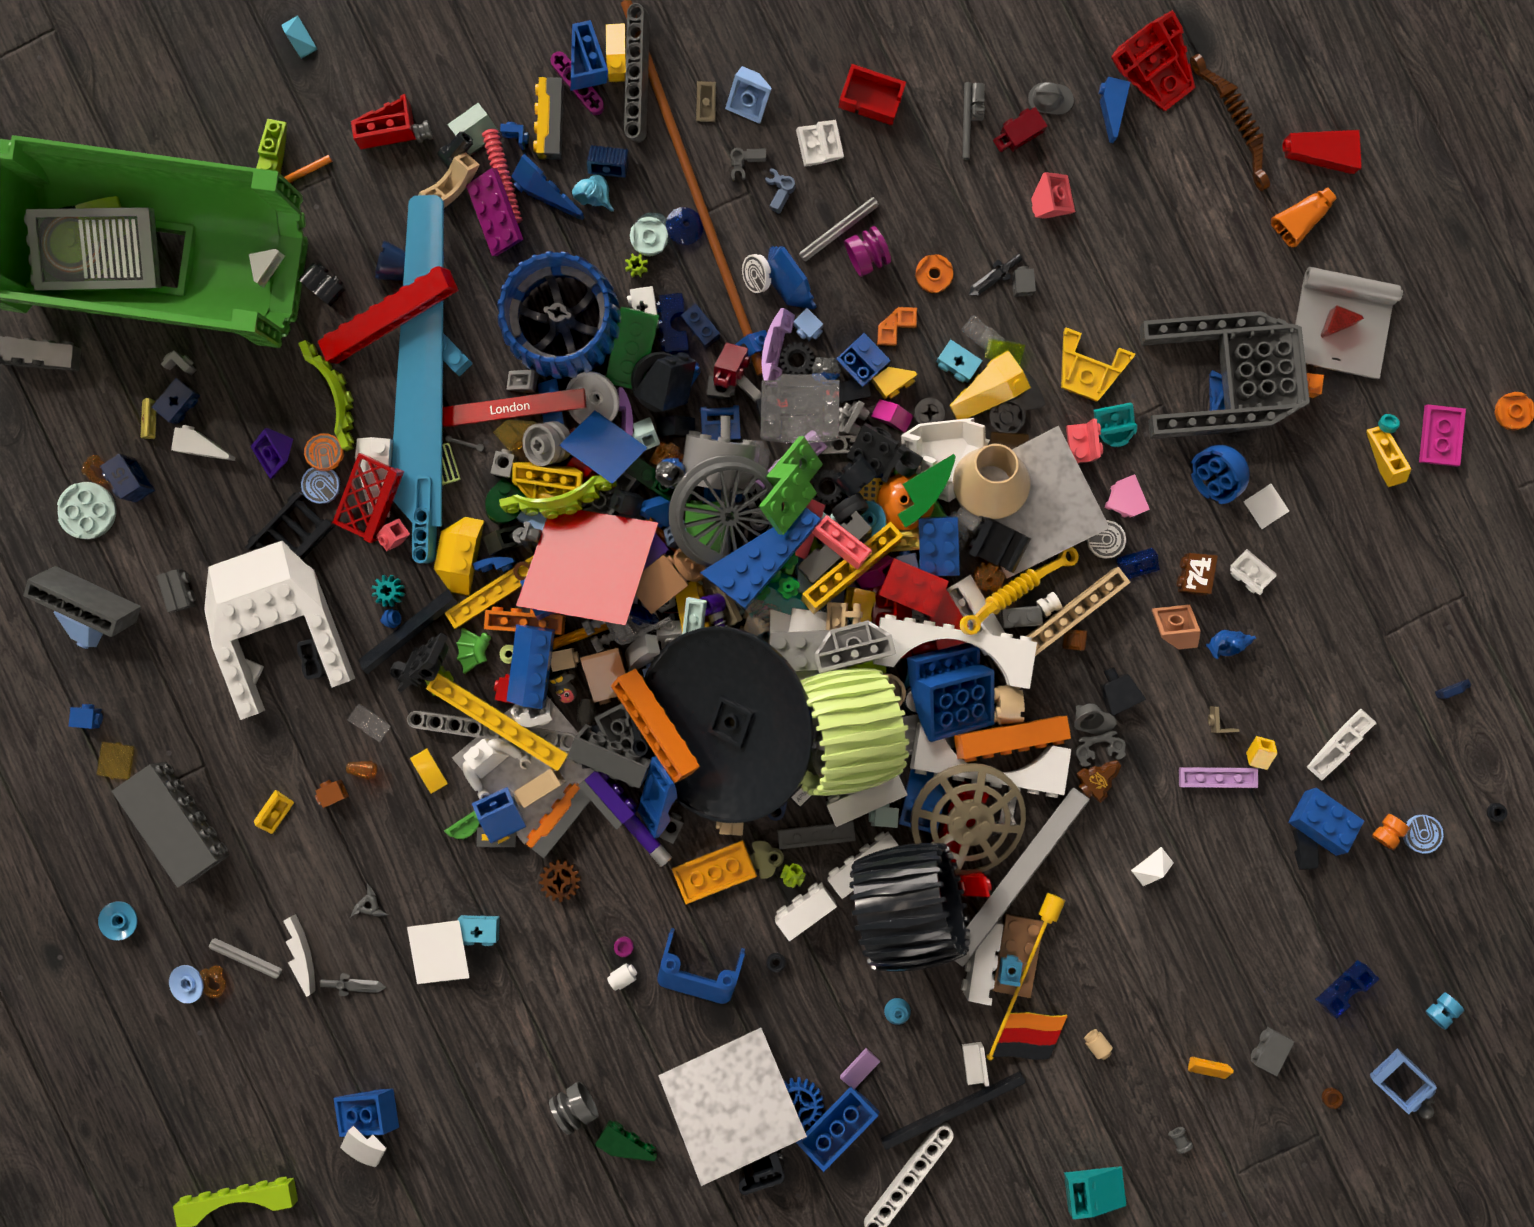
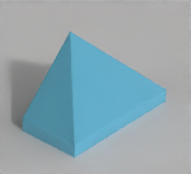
(299, 37)

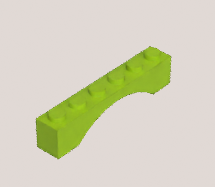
(273, 1195)

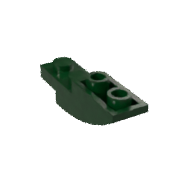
(646, 475)

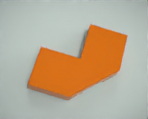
(901, 317)

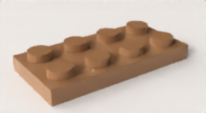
(1018, 940)

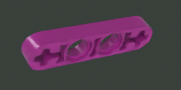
(591, 93)

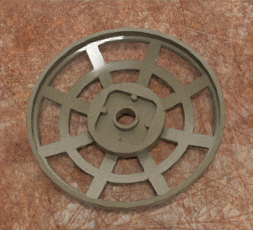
(968, 810)

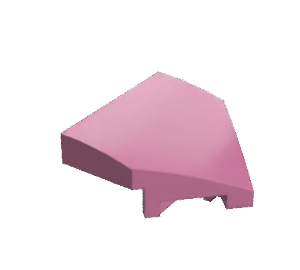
(1127, 498)

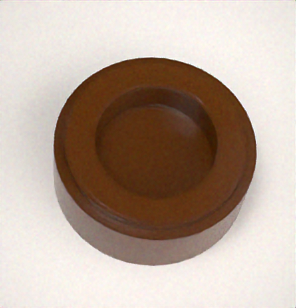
(1332, 1098)

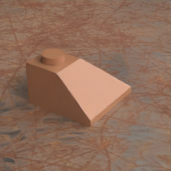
(1178, 626)

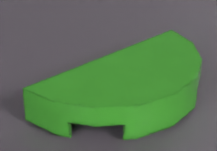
(464, 828)

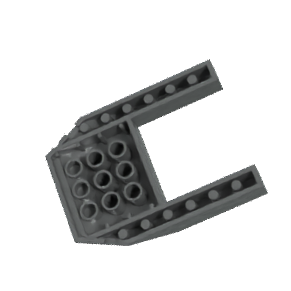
(1259, 370)

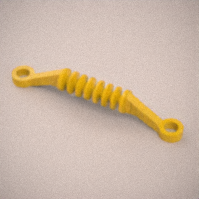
(1015, 590)

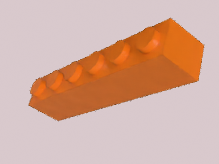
(655, 725)
(1012, 737)

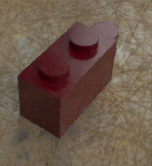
(1020, 130)
(730, 365)

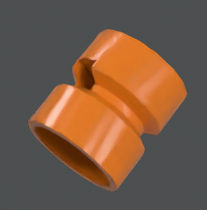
(1391, 831)

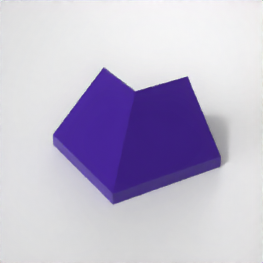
(272, 450)

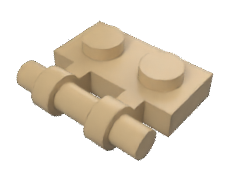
(838, 614)

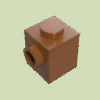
(331, 793)

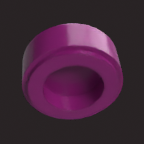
(623, 946)

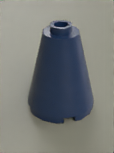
(390, 263)

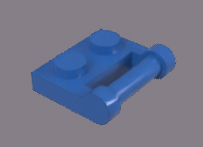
(714, 427)

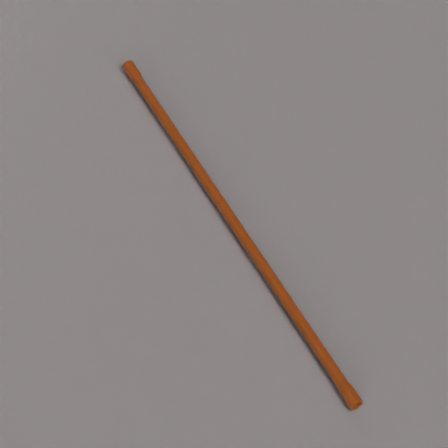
(699, 201)

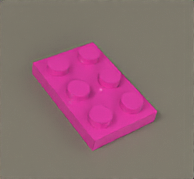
(1442, 435)

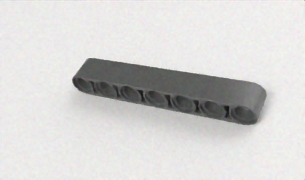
(632, 65)

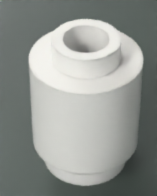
(622, 977)

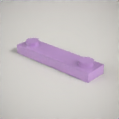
(1218, 777)

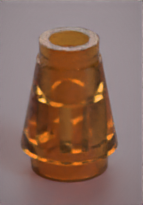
(362, 769)

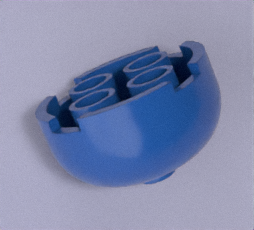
(1227, 466)

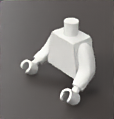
(485, 757)

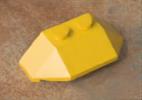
(545, 481)
(457, 553)

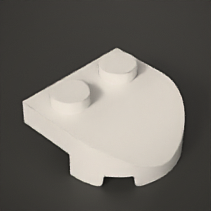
(532, 716)

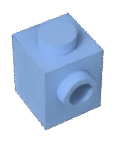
(808, 325)

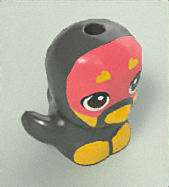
(564, 688)

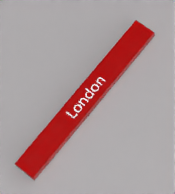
(514, 407)

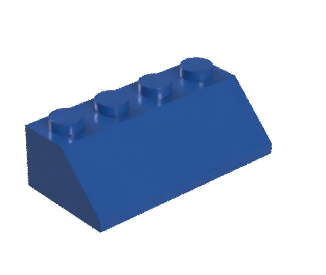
(530, 666)
(838, 1128)

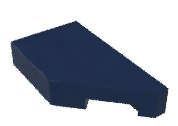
(1453, 690)

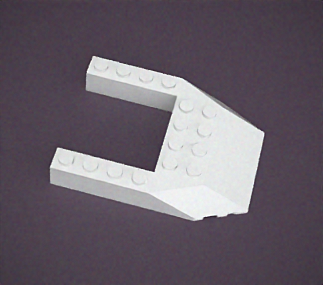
(260, 593)

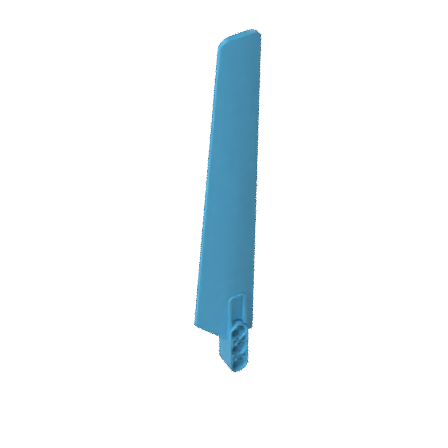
(420, 385)

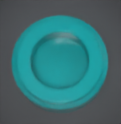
(1389, 423)

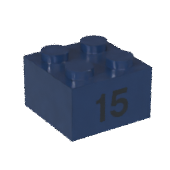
(127, 478)

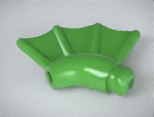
(472, 649)

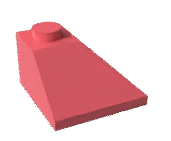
(1052, 196)

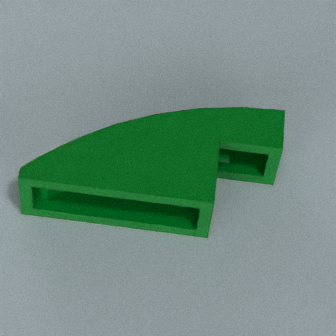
(926, 489)

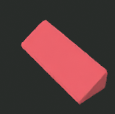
(842, 542)

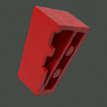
(385, 125)

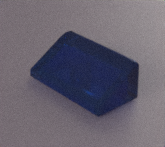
(1139, 563)

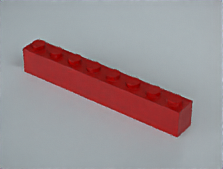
(388, 315)

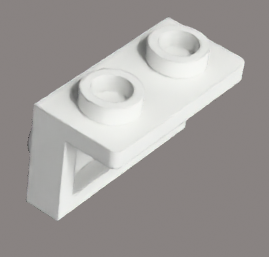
(1252, 572)

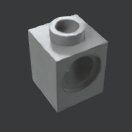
(503, 472)

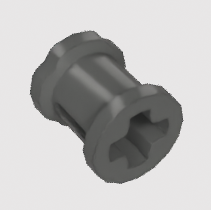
(1180, 1140)

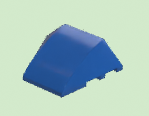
(789, 279)

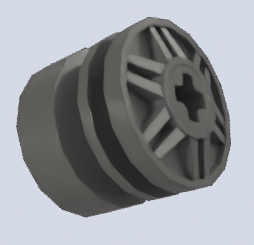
(573, 1107)

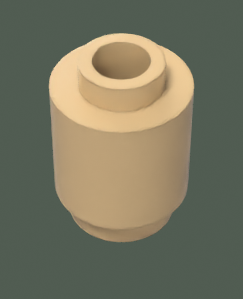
(1098, 1044)

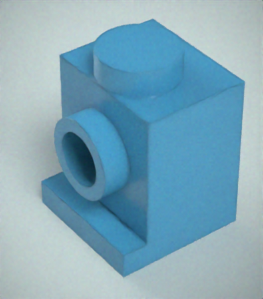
(1007, 963)

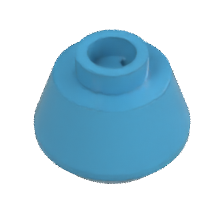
(902, 1008)

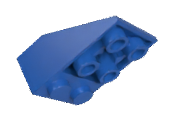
(913, 788)

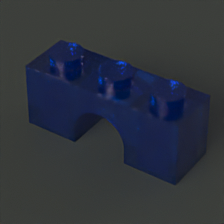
(671, 307)
(1355, 979)

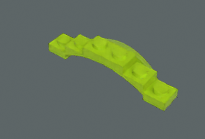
(341, 396)
(561, 504)

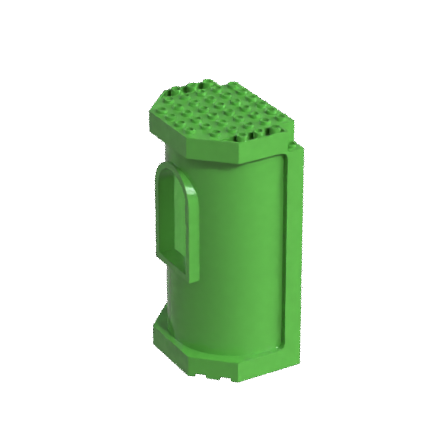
(215, 205)

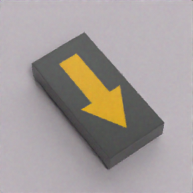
(483, 841)

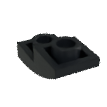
(1306, 851)

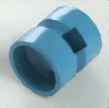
(1450, 1006)

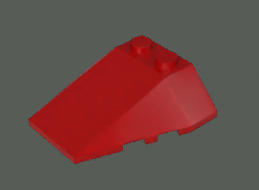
(1157, 61)

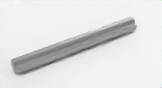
(838, 229)

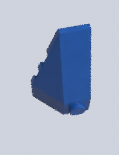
(532, 181)

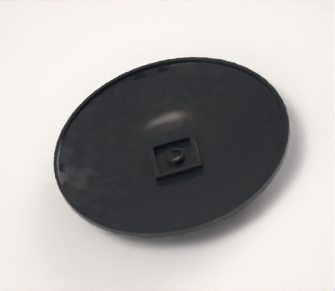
(766, 754)

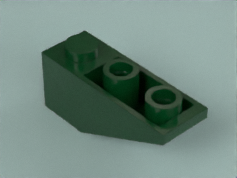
(620, 1143)

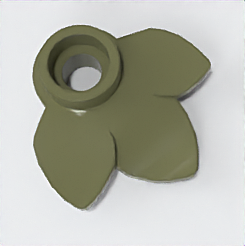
(762, 858)

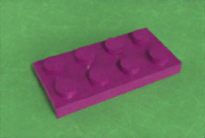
(494, 212)

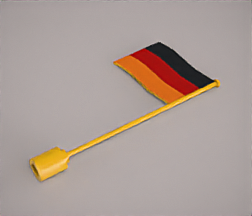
(1029, 1033)

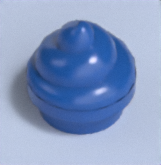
(391, 618)

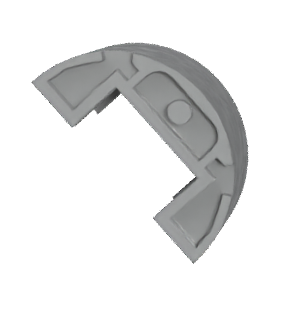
(701, 447)

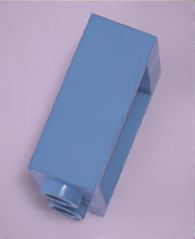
(1388, 1067)

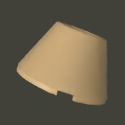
(986, 496)

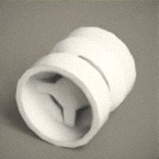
(1049, 604)

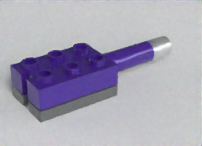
(620, 810)

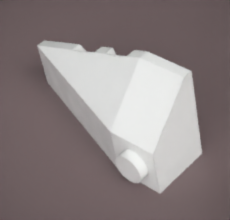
(377, 449)

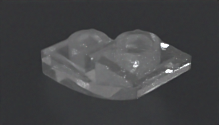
(979, 332)

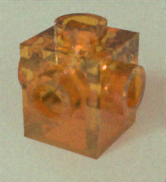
(666, 451)
(989, 577)

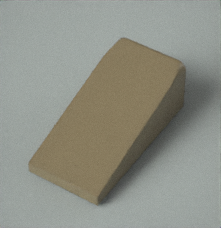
(706, 101)

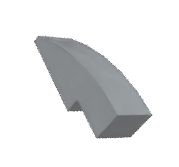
(641, 652)

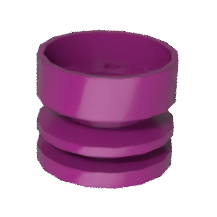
(870, 250)

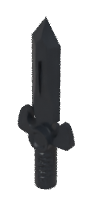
(995, 275)

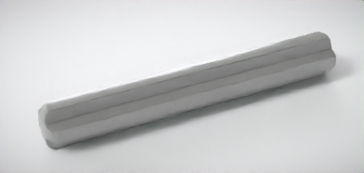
(245, 958)

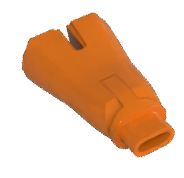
(1302, 216)

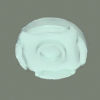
(649, 236)

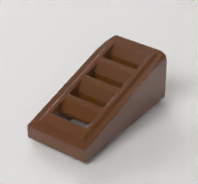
(1075, 640)

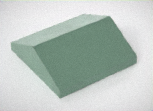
(473, 123)

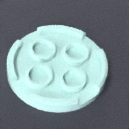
(86, 510)

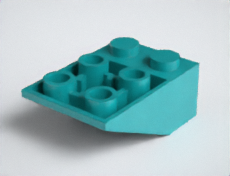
(1094, 1191)

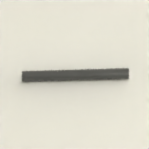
(967, 120)

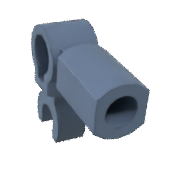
(786, 186)

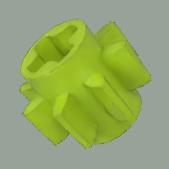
(639, 270)
(793, 875)

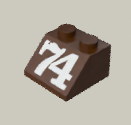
(1197, 574)

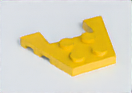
(1085, 375)

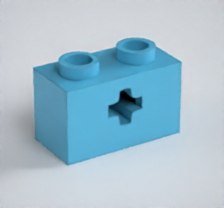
(968, 364)
(487, 924)

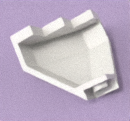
(940, 440)

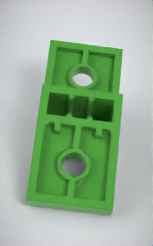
(791, 485)

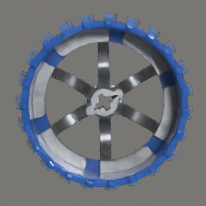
(548, 268)

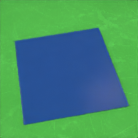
(603, 446)

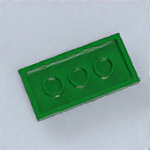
(633, 343)

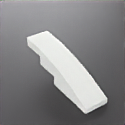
(1341, 744)
(302, 964)

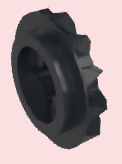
(935, 406)

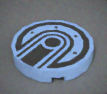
(320, 485)
(1424, 834)

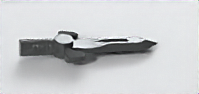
(352, 985)

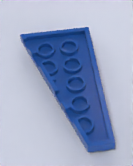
(753, 565)

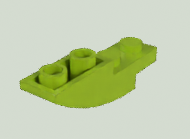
(272, 146)

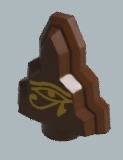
(1098, 780)

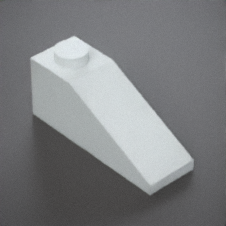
(189, 441)

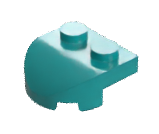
(1116, 424)

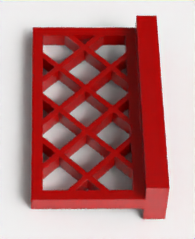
(382, 505)

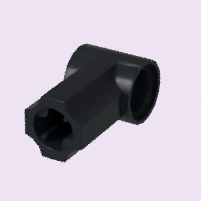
(458, 146)
(638, 745)

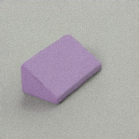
(859, 1068)

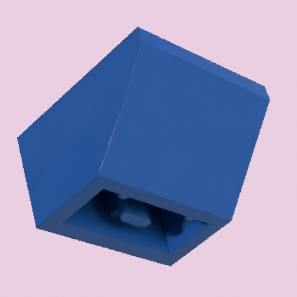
(863, 360)
(499, 815)

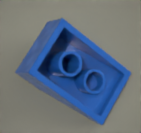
(368, 1112)

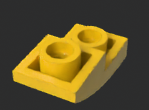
(428, 770)

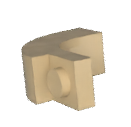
(455, 180)

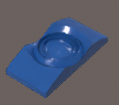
(657, 798)

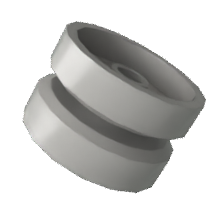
(543, 441)

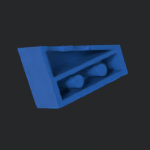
(587, 60)

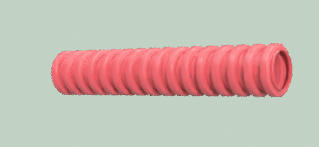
(497, 160)

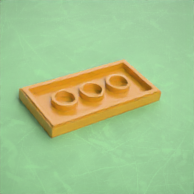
(714, 872)

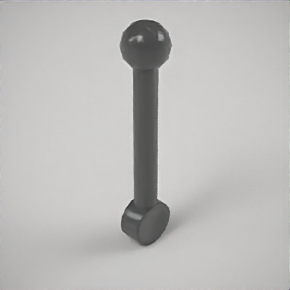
(479, 447)

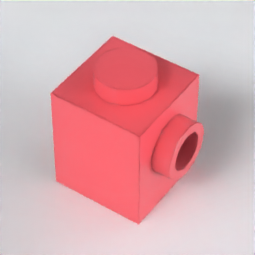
(392, 534)

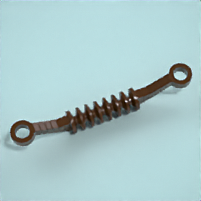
(1227, 90)

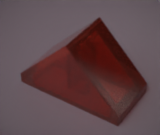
(1339, 319)

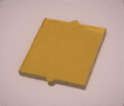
(115, 760)

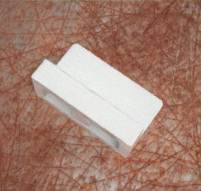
(975, 1063)

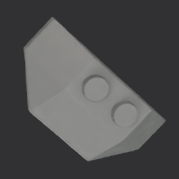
(853, 646)

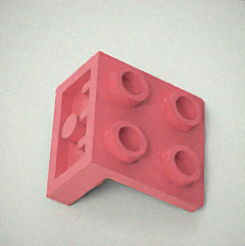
(1084, 441)

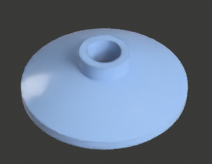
(186, 984)

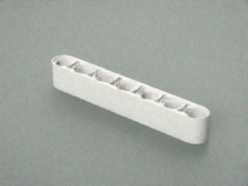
(910, 1169)

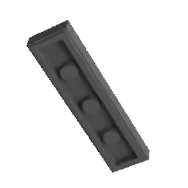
(815, 835)

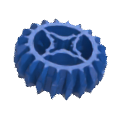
(805, 1104)

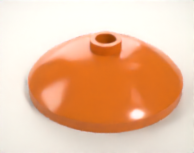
(890, 500)

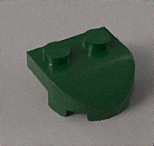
(492, 505)

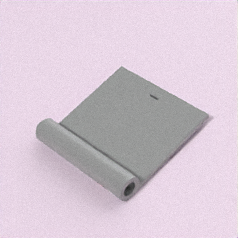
(1358, 346)

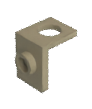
(1214, 721)

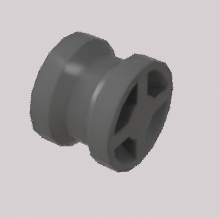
(423, 131)

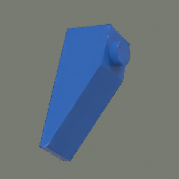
(1112, 103)

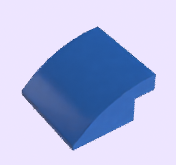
(951, 691)

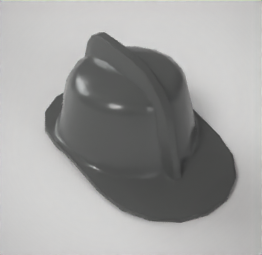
(1051, 98)
(1093, 719)

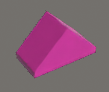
(892, 415)

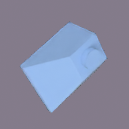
(748, 95)
(79, 632)

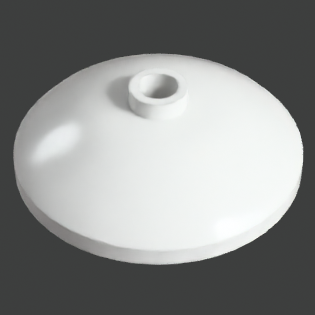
(594, 384)

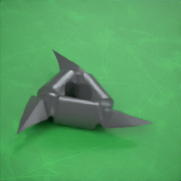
(370, 897)

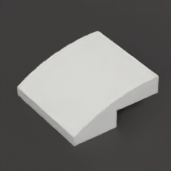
(820, 143)
(807, 621)
(363, 1150)

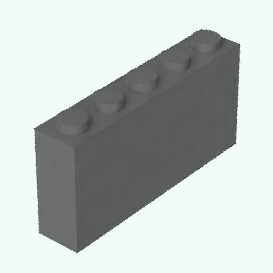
(82, 601)

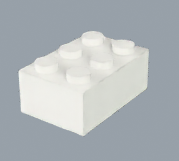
(804, 911)

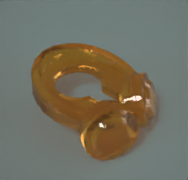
(86, 470)
(216, 973)

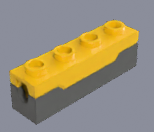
(550, 118)

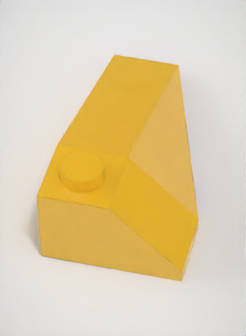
(996, 384)

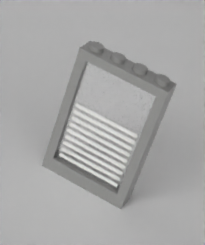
(93, 248)

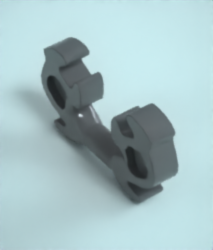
(1116, 745)

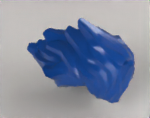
(1228, 643)

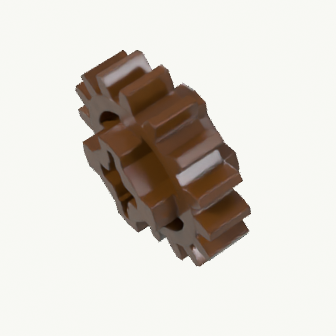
(568, 879)

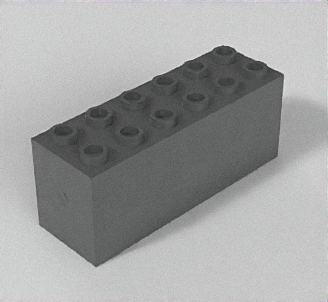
(170, 823)

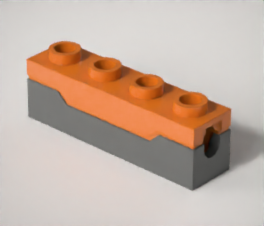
(558, 821)

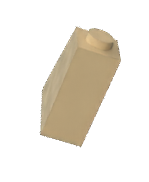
(538, 787)

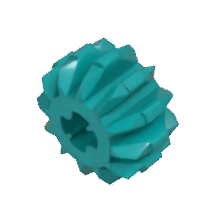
(390, 583)

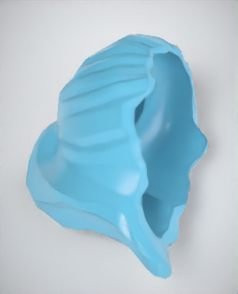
(593, 192)

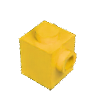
(1261, 753)

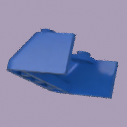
(698, 986)

